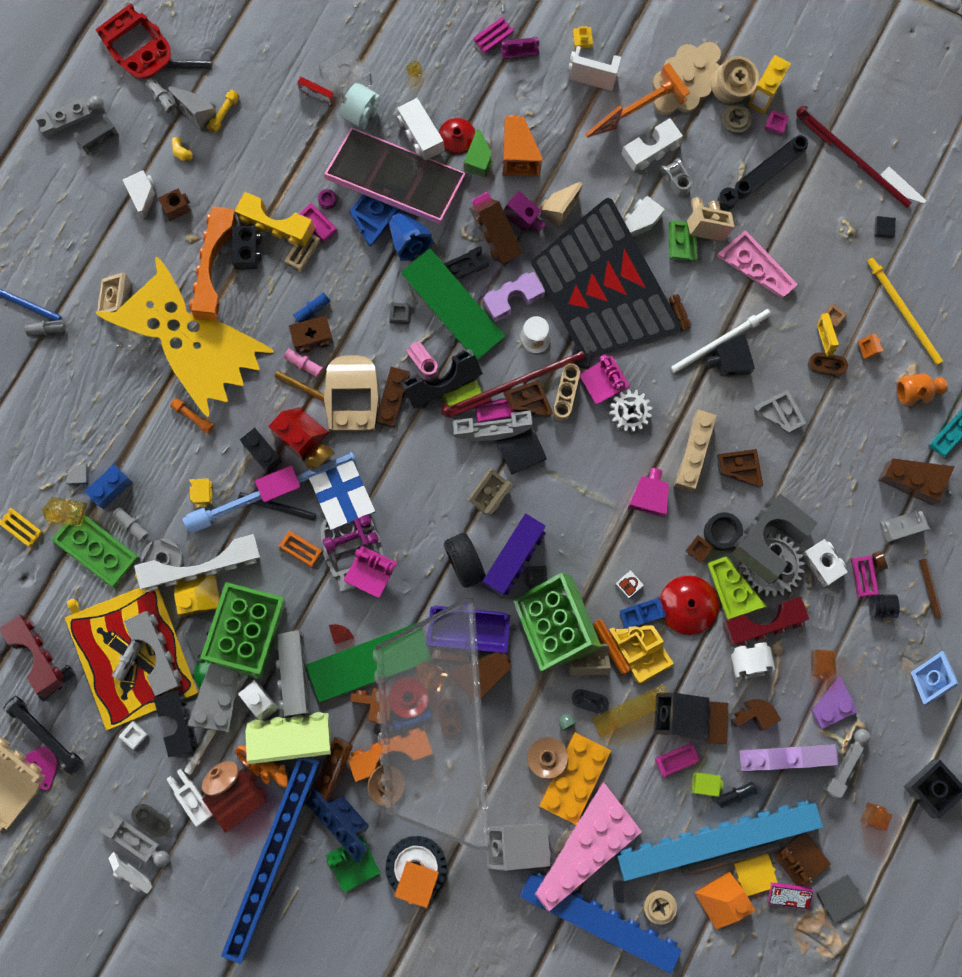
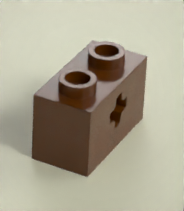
(301, 333)

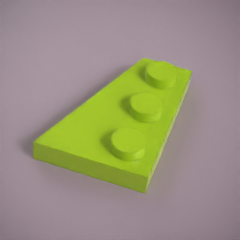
(733, 589)

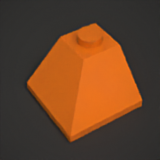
(724, 901)

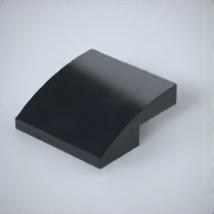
(521, 451)

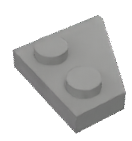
(782, 412)

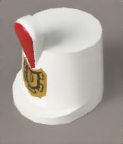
(535, 335)

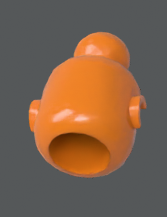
(920, 389)

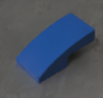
(642, 613)

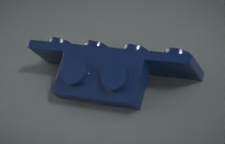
(342, 822)

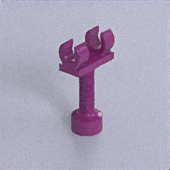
(331, 544)

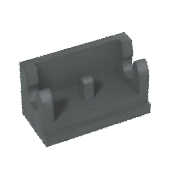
(96, 135)

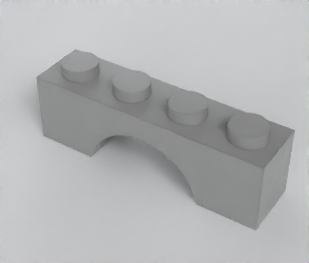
(163, 677)

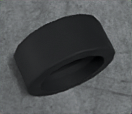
(727, 517)

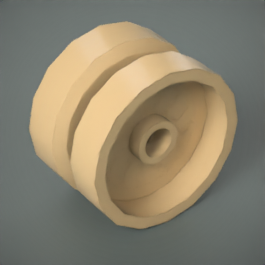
(734, 80)

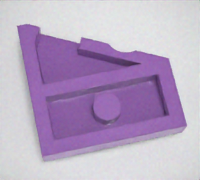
(834, 705)

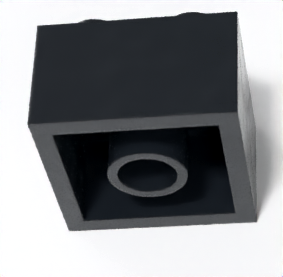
(935, 789)

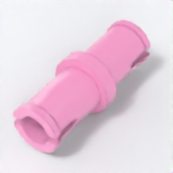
(303, 362)

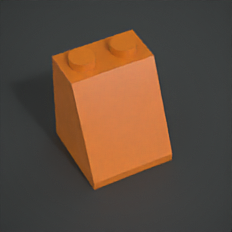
(520, 149)

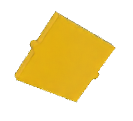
(755, 874)

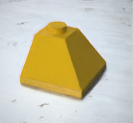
(196, 595)

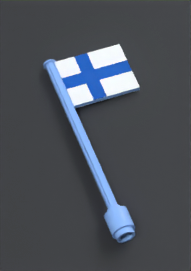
(336, 488)

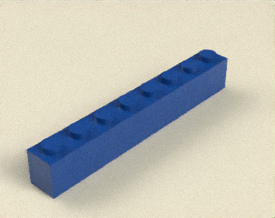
(608, 926)

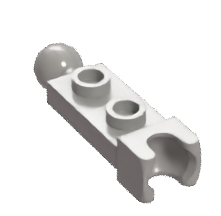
(67, 115)
(836, 786)
(135, 841)

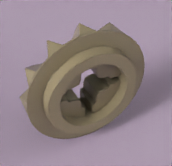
(740, 112)

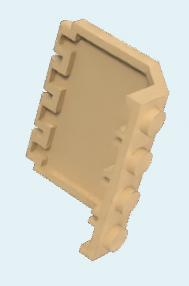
(18, 783)

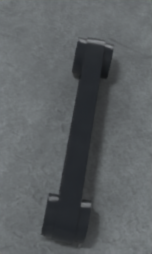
(771, 166)
(70, 761)

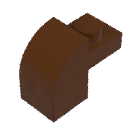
(761, 712)

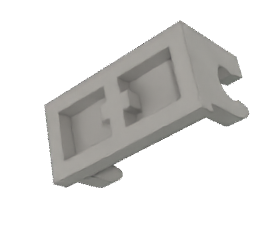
(904, 526)

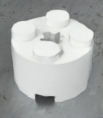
(752, 661)

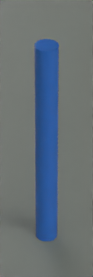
(29, 305)

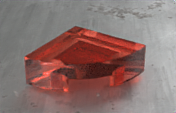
(340, 633)

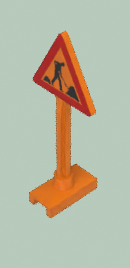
(672, 84)

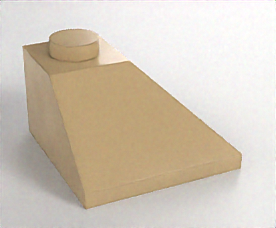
(561, 204)

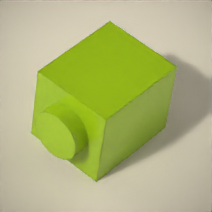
(706, 784)

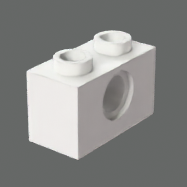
(824, 574)

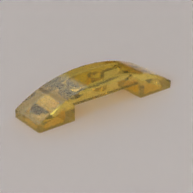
(628, 711)

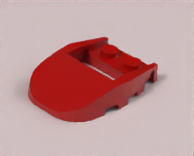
(147, 59)

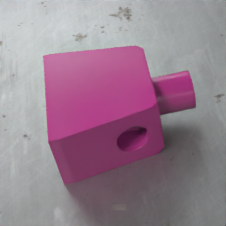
(651, 494)

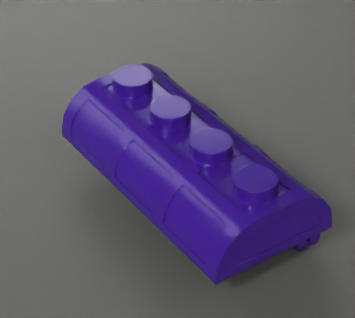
(491, 629)

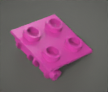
(604, 379)
(370, 571)

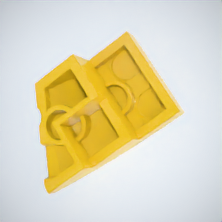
(642, 651)

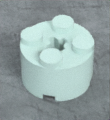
(359, 105)

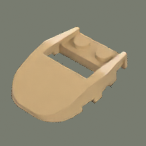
(347, 374)

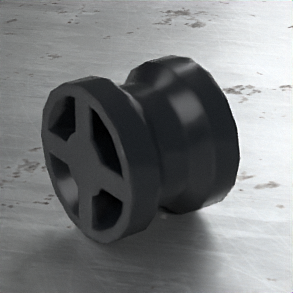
(725, 203)

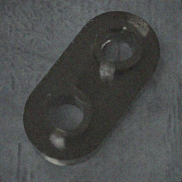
(150, 822)

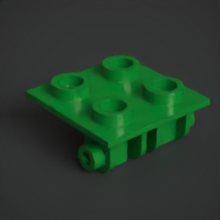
(348, 871)

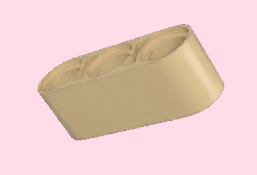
(569, 384)

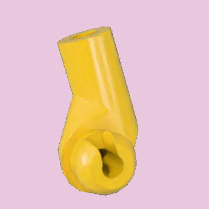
(180, 152)

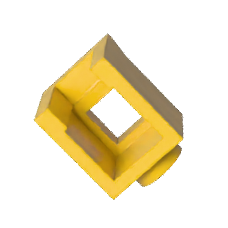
(201, 493)

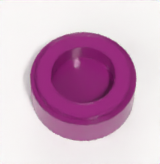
(327, 199)

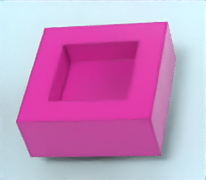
(776, 122)

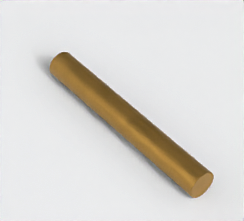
(299, 385)

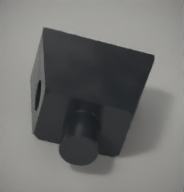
(732, 358)

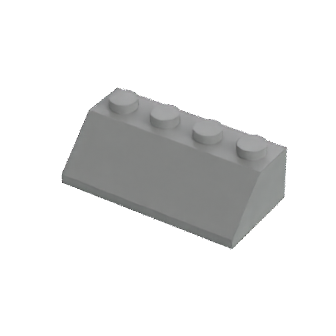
(293, 673)

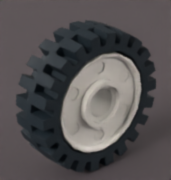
(419, 850)

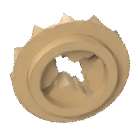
(669, 909)

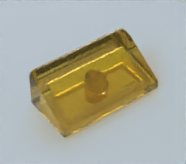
(64, 511)

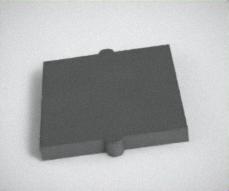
(840, 898)

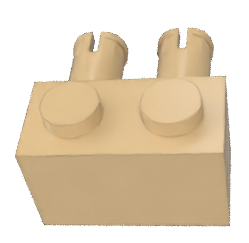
(709, 221)

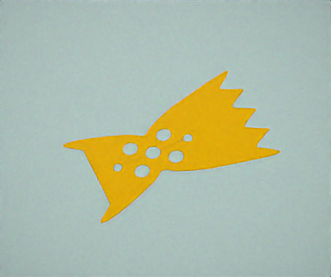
(201, 369)

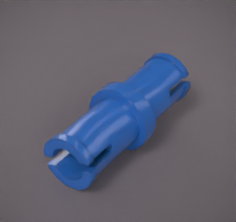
(312, 307)

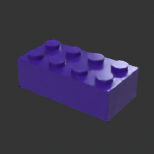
(513, 555)

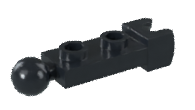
(467, 263)

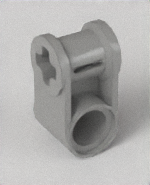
(677, 174)

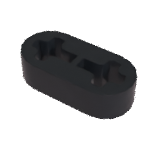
(588, 705)

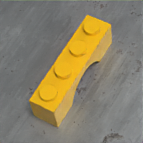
(295, 229)

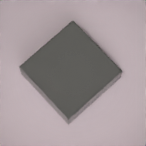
(399, 313)

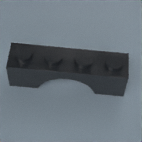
(462, 370)

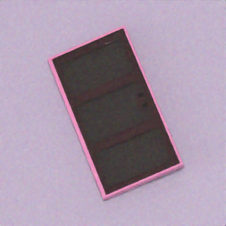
(395, 176)

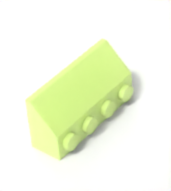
(288, 738)

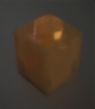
(823, 663)

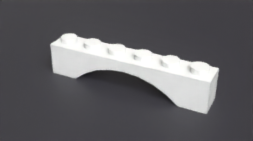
(155, 573)

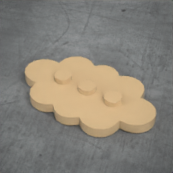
(695, 70)

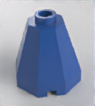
(409, 236)

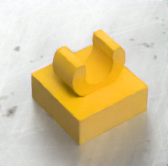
(582, 37)

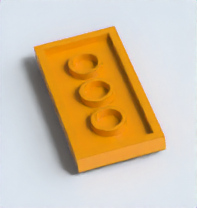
(572, 788)

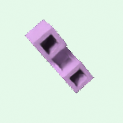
(527, 287)

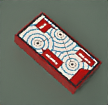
(316, 91)

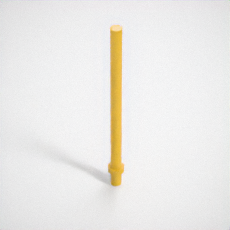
(904, 310)

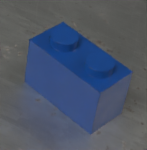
(108, 486)

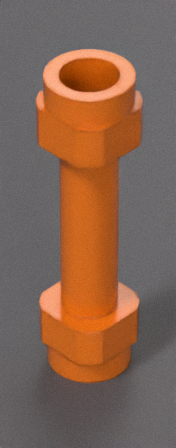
(204, 424)

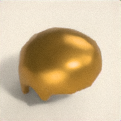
(317, 455)

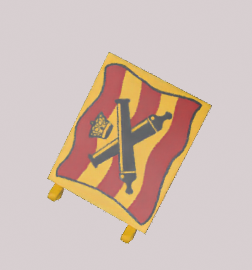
(103, 638)

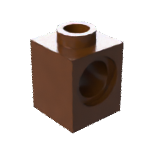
(174, 211)

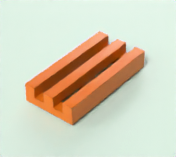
(314, 557)

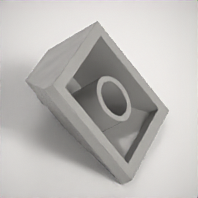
(193, 106)

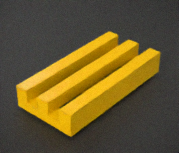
(827, 334)
(7, 517)

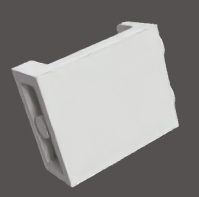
(593, 72)

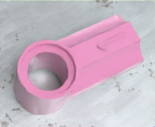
(423, 360)

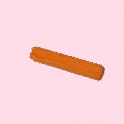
(614, 651)

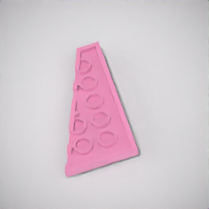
(593, 842)

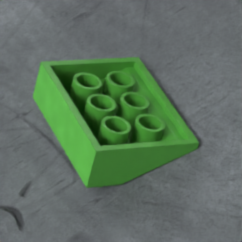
(556, 622)
(243, 630)

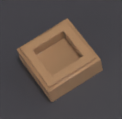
(836, 315)

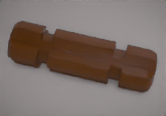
(680, 312)

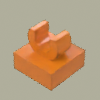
(870, 346)

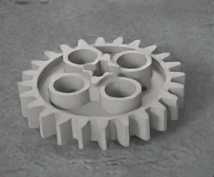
(789, 555)

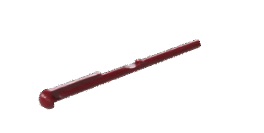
(829, 138)
(485, 397)

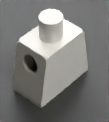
(258, 700)

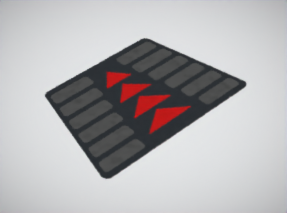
(604, 284)

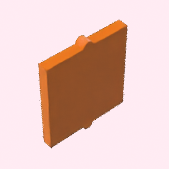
(416, 884)

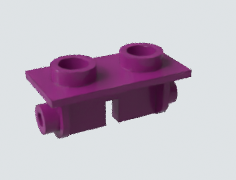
(520, 48)

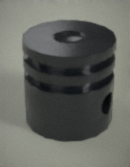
(884, 606)

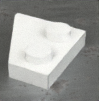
(129, 873)

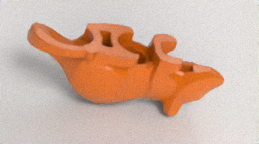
(268, 770)

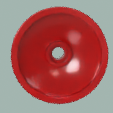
(688, 619)

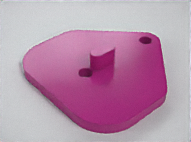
(46, 761)

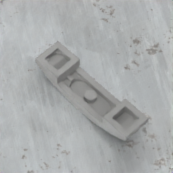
(493, 430)

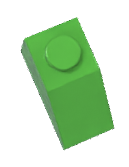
(479, 156)

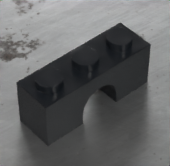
(174, 705)

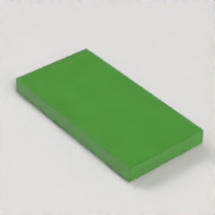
(96, 550)

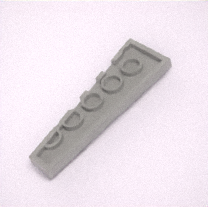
(215, 700)

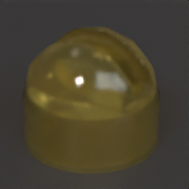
(414, 68)

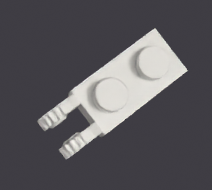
(190, 799)

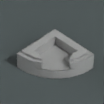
(78, 475)

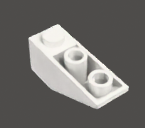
(644, 216)

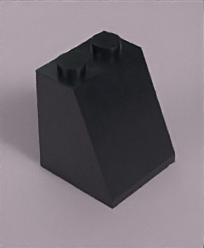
(682, 715)

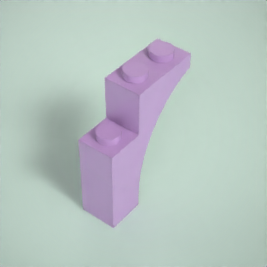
(788, 757)

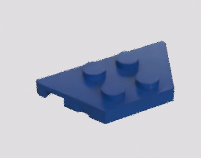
(372, 217)

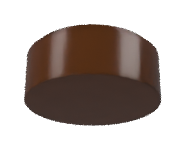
(879, 561)

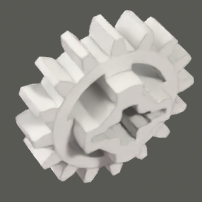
(636, 415)

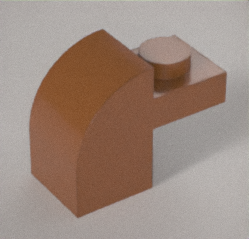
(363, 698)

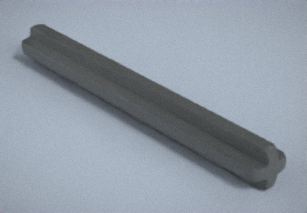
(730, 857)

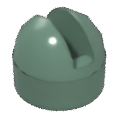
(566, 722)

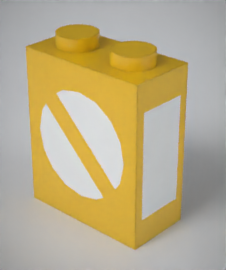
(769, 84)

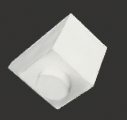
(141, 191)

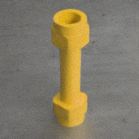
(215, 123)

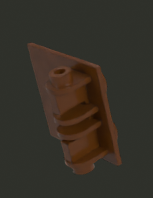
(802, 860)

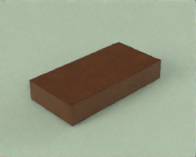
(718, 723)

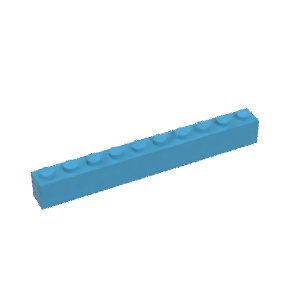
(718, 841)

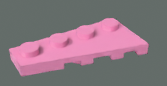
(757, 264)

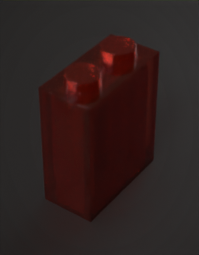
(237, 802)

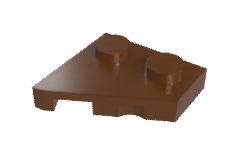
(527, 398)
(741, 466)

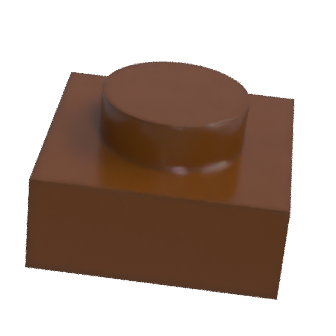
(699, 549)

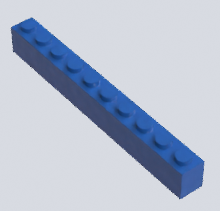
(270, 859)

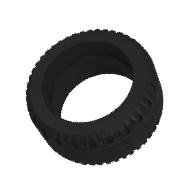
(464, 560)

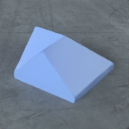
(934, 678)

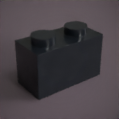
(261, 450)

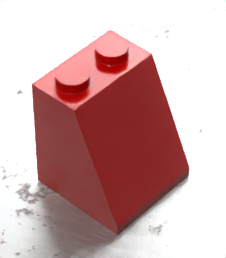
(297, 431)

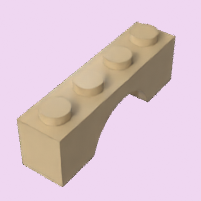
(695, 451)

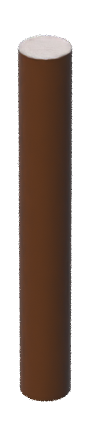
(930, 588)

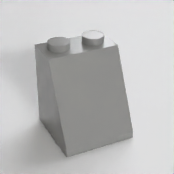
(519, 847)

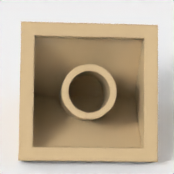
(114, 292)

